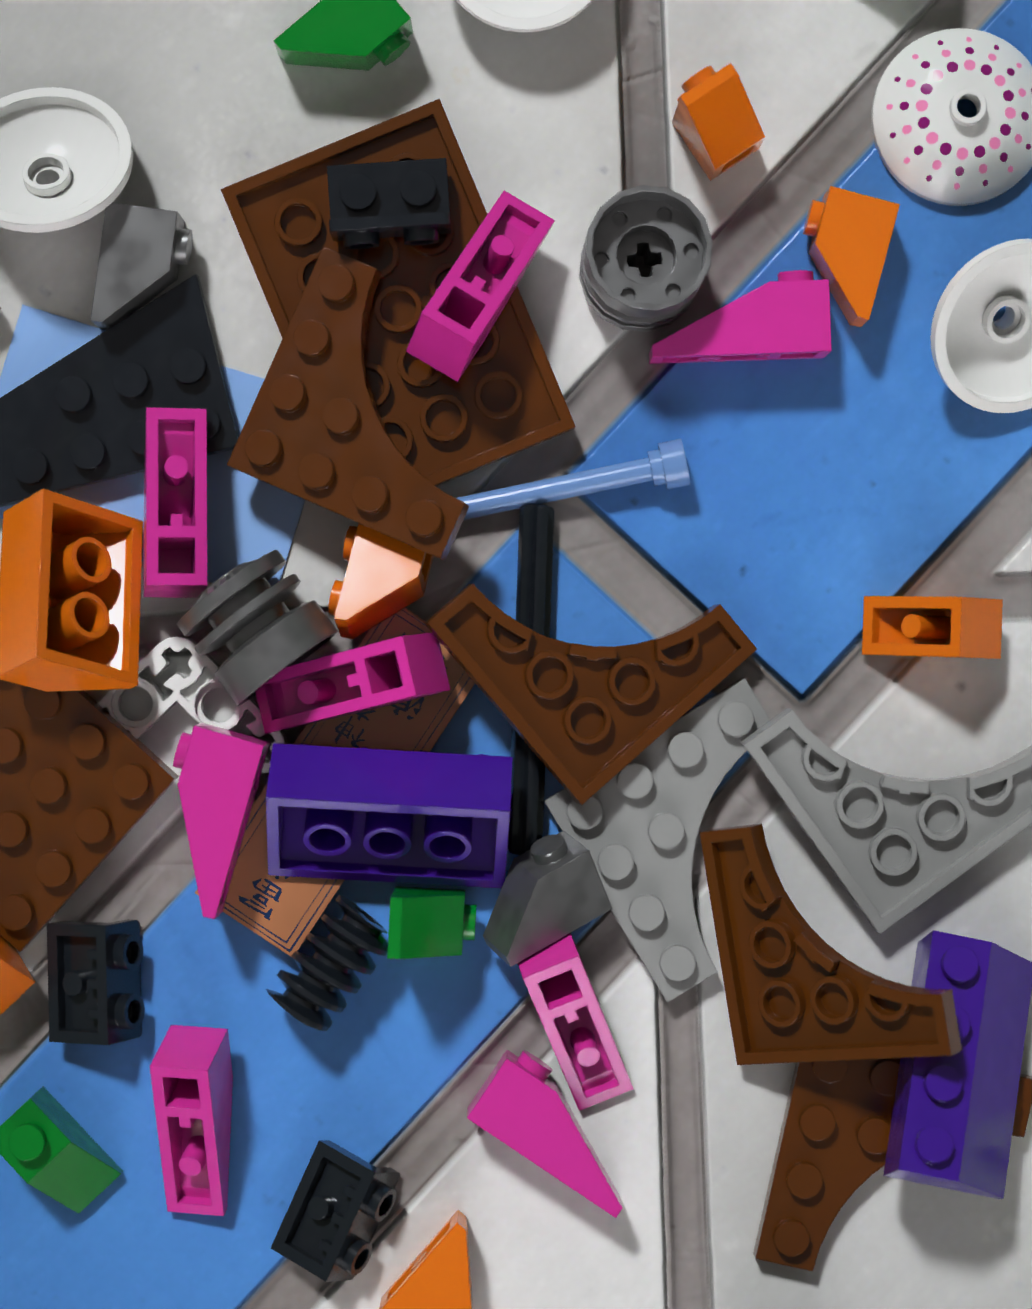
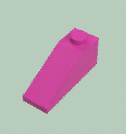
(479, 286)
(769, 323)
(175, 503)
(353, 682)
(216, 798)
(575, 1023)
(194, 1117)
(534, 1119)

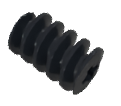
(331, 966)

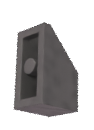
(137, 259)
(545, 898)

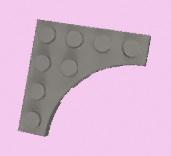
(647, 830)
(885, 833)

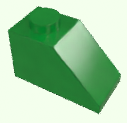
(347, 35)
(429, 922)
(56, 1152)

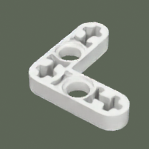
(187, 691)

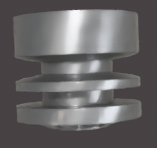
(668, 236)
(256, 625)

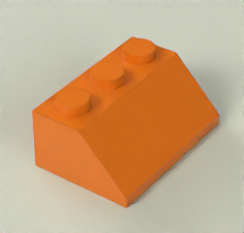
(69, 595)

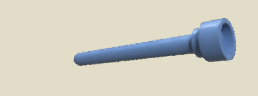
(663, 466)

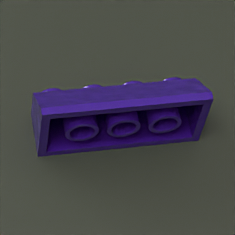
(388, 815)
(959, 1109)

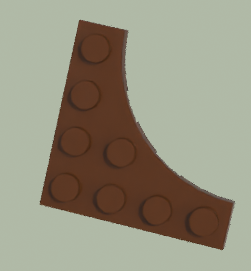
(320, 426)
(584, 704)
(794, 992)
(828, 1147)

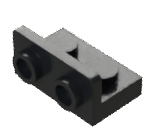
(388, 202)
(94, 982)
(336, 1213)

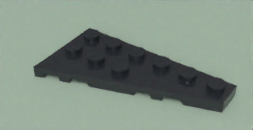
(88, 410)

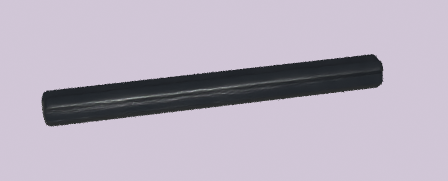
(534, 612)

